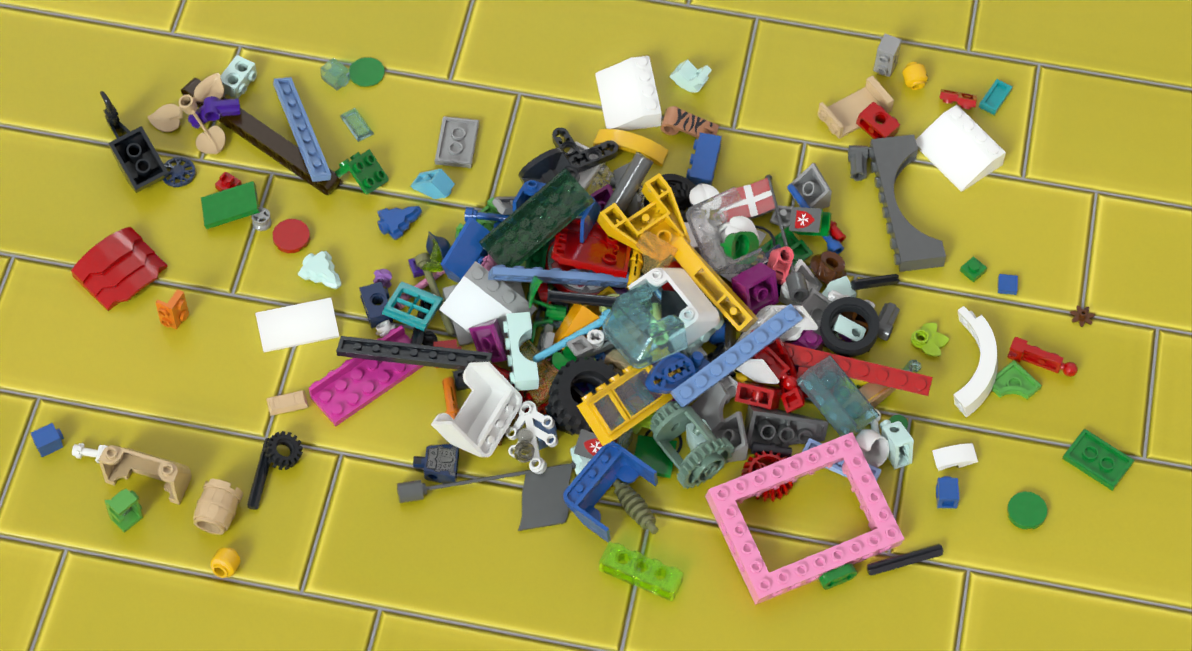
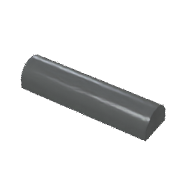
(630, 181)

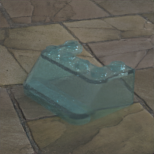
(638, 334)

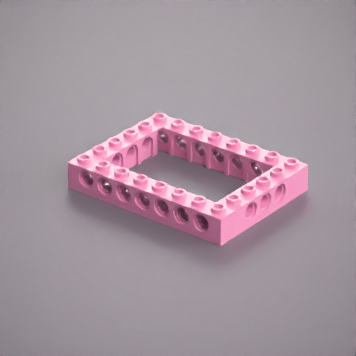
(766, 585)

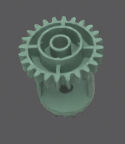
(701, 462)

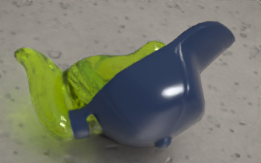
(437, 249)

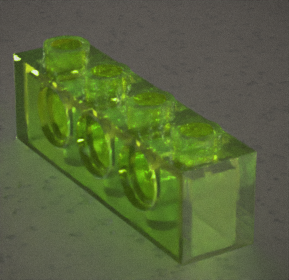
(646, 580)

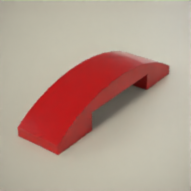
(793, 398)

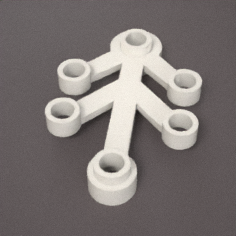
(528, 418)

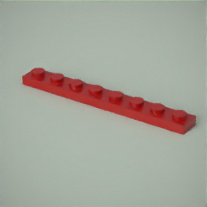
(863, 370)

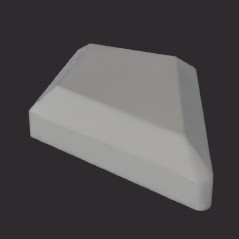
(785, 213)

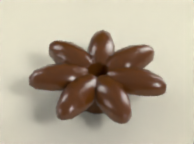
(1082, 316)

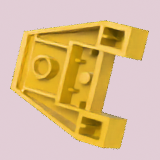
(658, 217)

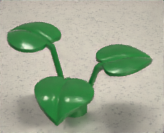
(552, 311)

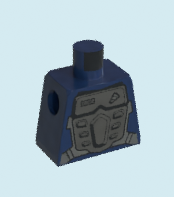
(439, 463)

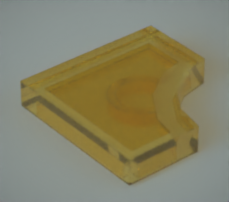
(655, 251)

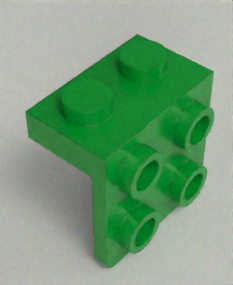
(365, 171)

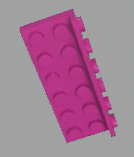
(359, 382)

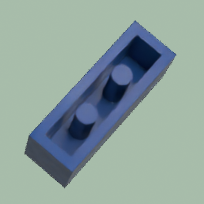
(704, 159)

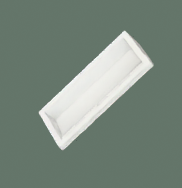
(297, 325)

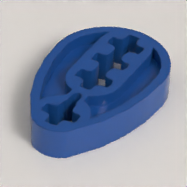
(668, 365)

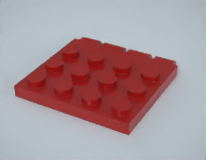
(597, 253)

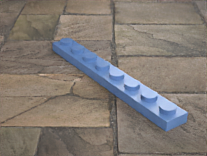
(302, 129)
(556, 276)
(736, 356)

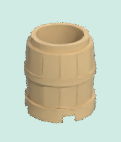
(217, 506)

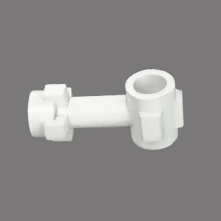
(79, 451)

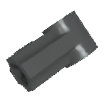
(858, 157)
(886, 320)

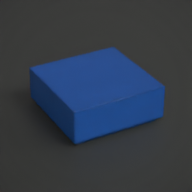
(1007, 284)

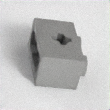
(887, 55)

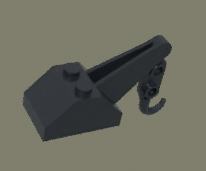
(133, 152)

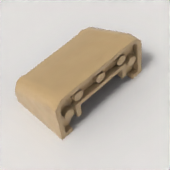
(119, 463)

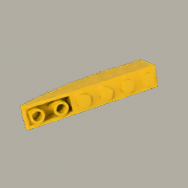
(714, 286)

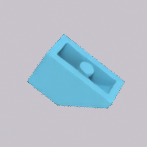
(433, 184)

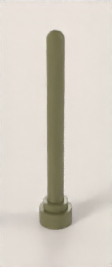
(421, 260)

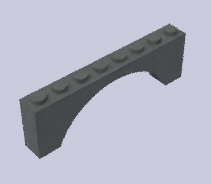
(911, 247)

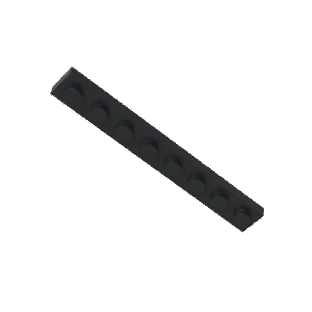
(409, 353)

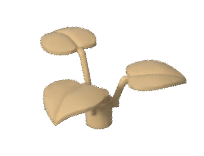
(167, 117)

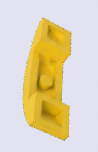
(633, 143)

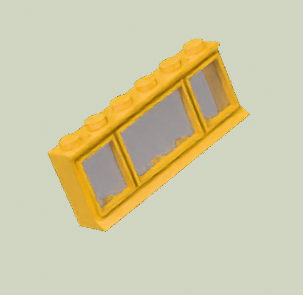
(622, 403)

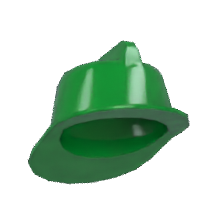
(740, 244)

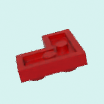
(963, 99)

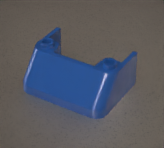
(589, 215)
(597, 477)

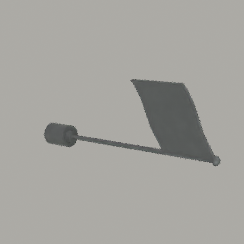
(541, 494)

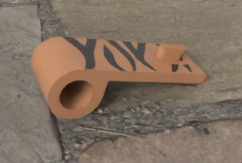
(678, 119)

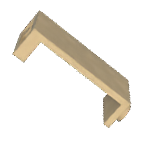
(843, 115)

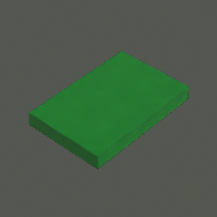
(230, 205)
(1098, 459)

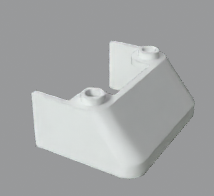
(699, 314)
(757, 368)

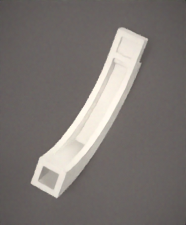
(981, 383)

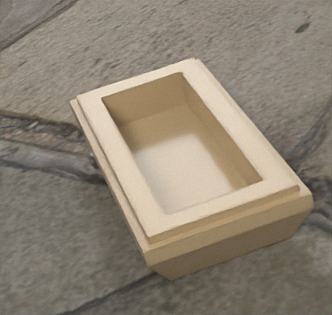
(287, 403)

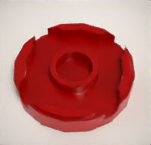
(291, 235)

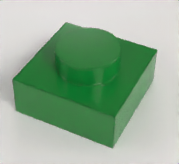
(973, 269)

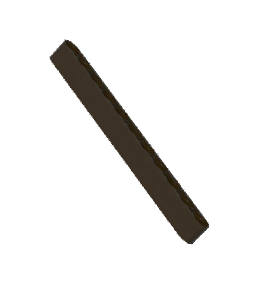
(269, 143)

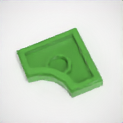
(1015, 380)

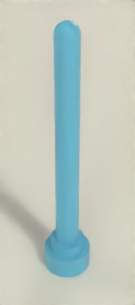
(561, 344)

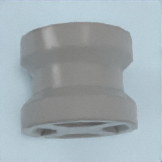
(261, 225)

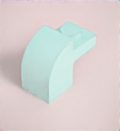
(690, 77)

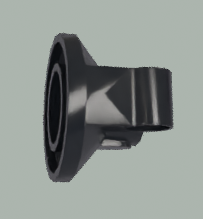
(547, 166)

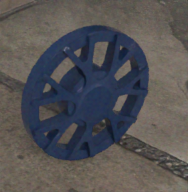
(178, 172)

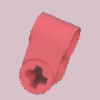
(781, 265)

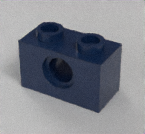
(373, 295)

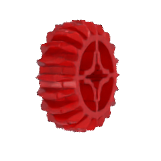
(761, 461)

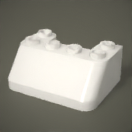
(485, 412)

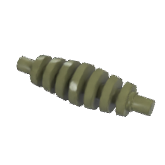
(635, 506)

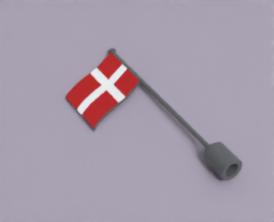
(759, 200)

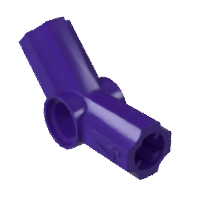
(213, 109)

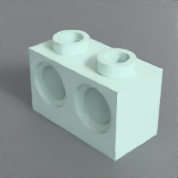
(238, 76)

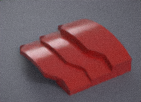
(118, 268)

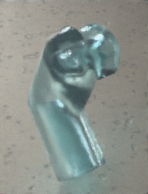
(912, 366)

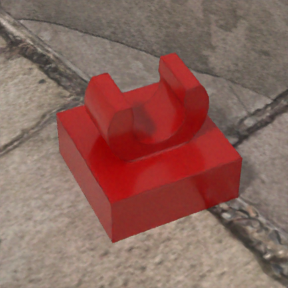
(227, 181)

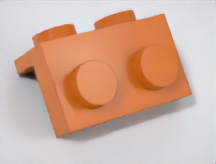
(173, 312)

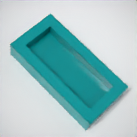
(995, 97)

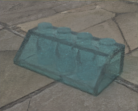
(837, 397)

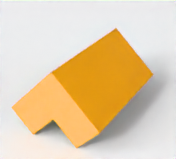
(575, 320)

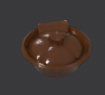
(828, 266)

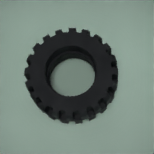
(575, 372)

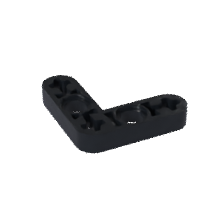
(577, 155)

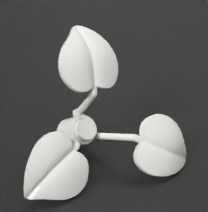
(739, 223)

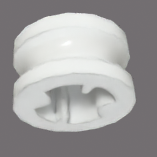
(596, 334)

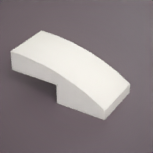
(955, 455)

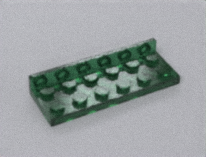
(537, 220)

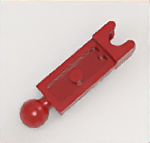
(1032, 354)
(778, 367)

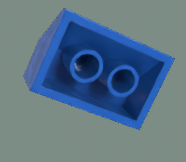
(465, 250)

